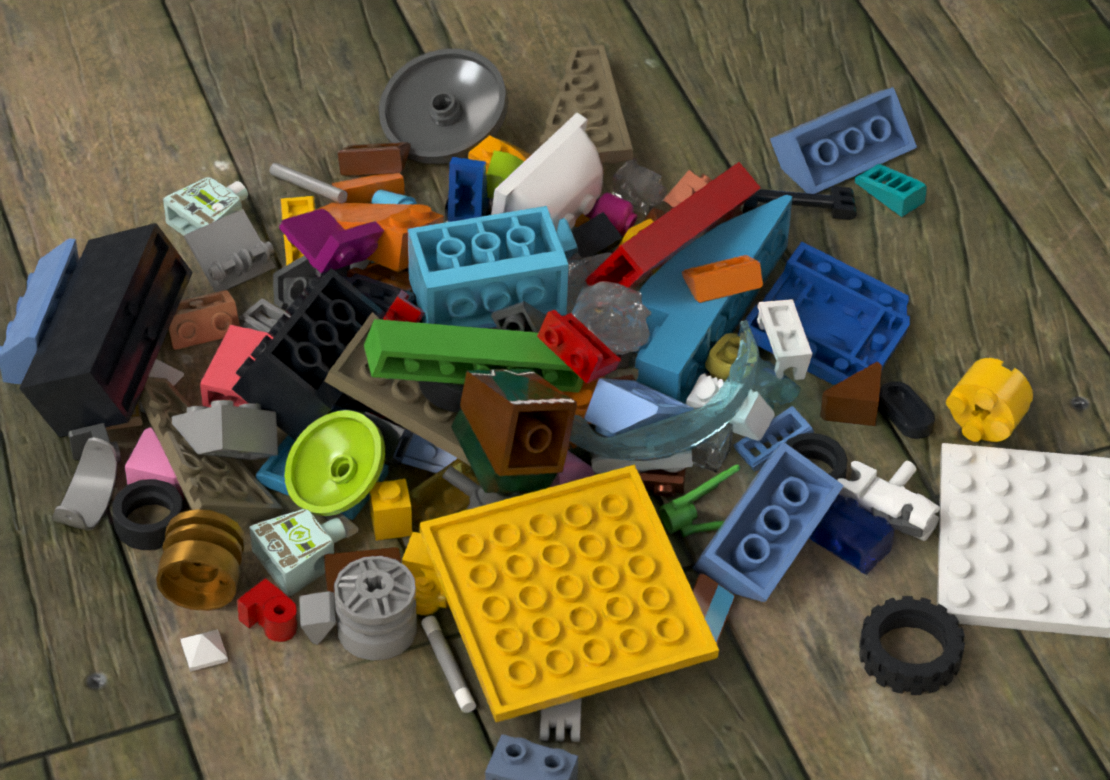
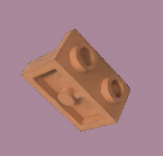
(203, 319)

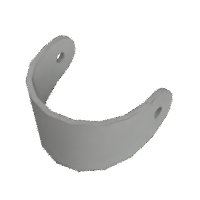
(90, 487)

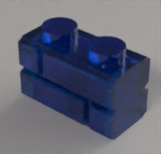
(854, 534)

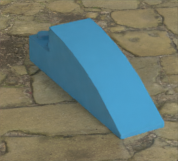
(686, 329)

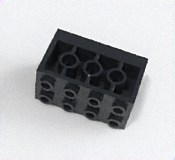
(294, 364)

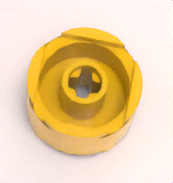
(990, 400)

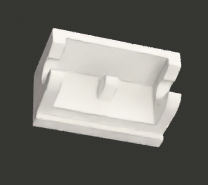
(785, 336)

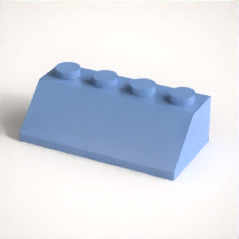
(844, 142)
(36, 310)
(769, 525)

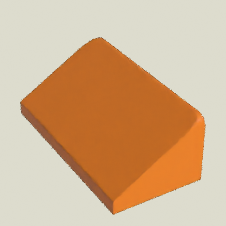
(362, 189)
(723, 278)

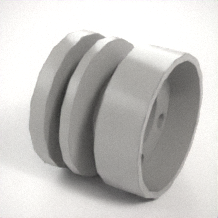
(375, 608)

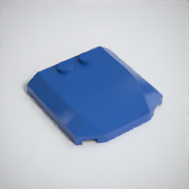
(843, 312)

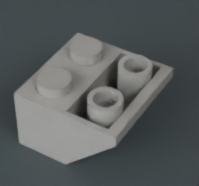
(229, 430)

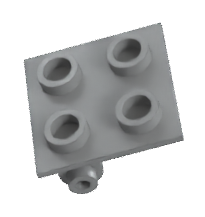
(230, 251)

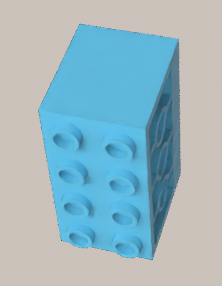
(485, 265)

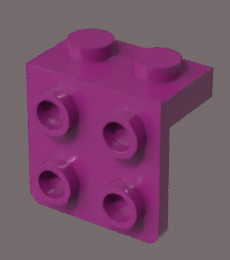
(327, 242)

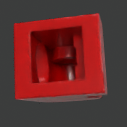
(270, 609)

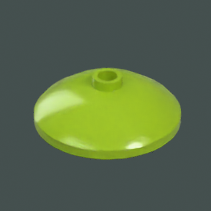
(334, 463)

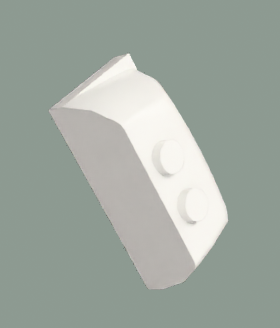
(558, 175)

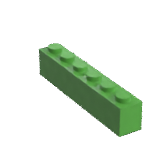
(449, 351)

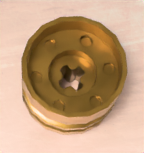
(200, 560)

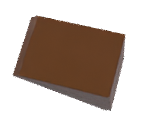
(854, 398)

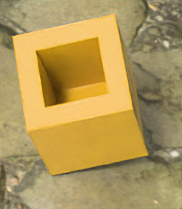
(390, 509)

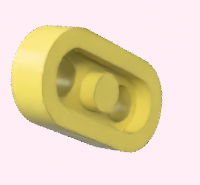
(723, 356)

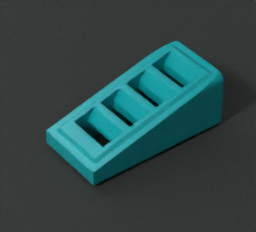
(903, 198)

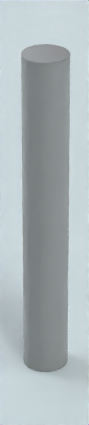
(309, 183)

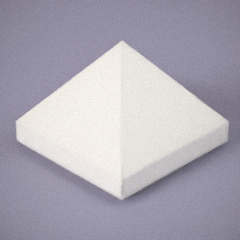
(204, 650)

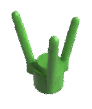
(681, 512)

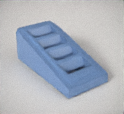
(779, 426)

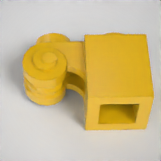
(427, 585)

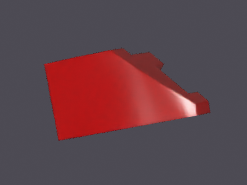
(404, 310)

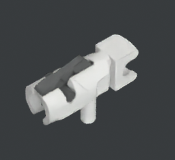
(900, 507)

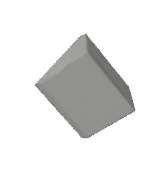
(317, 615)

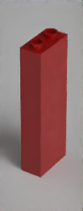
(676, 229)

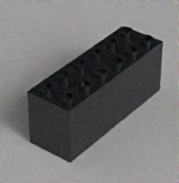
(107, 330)

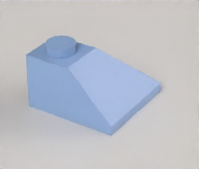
(628, 405)

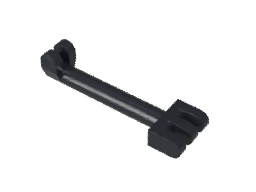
(840, 201)

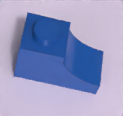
(467, 189)

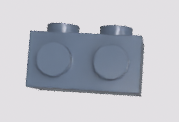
(529, 761)

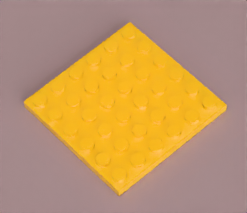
(567, 592)

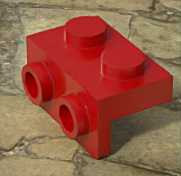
(577, 346)

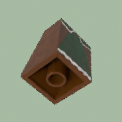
(519, 420)

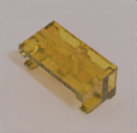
(439, 497)

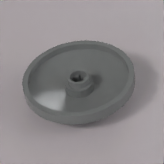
(443, 104)

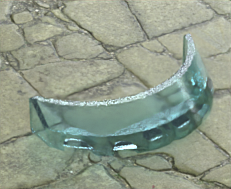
(683, 430)

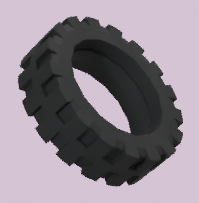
(910, 676)

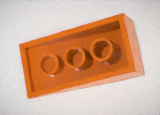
(395, 221)

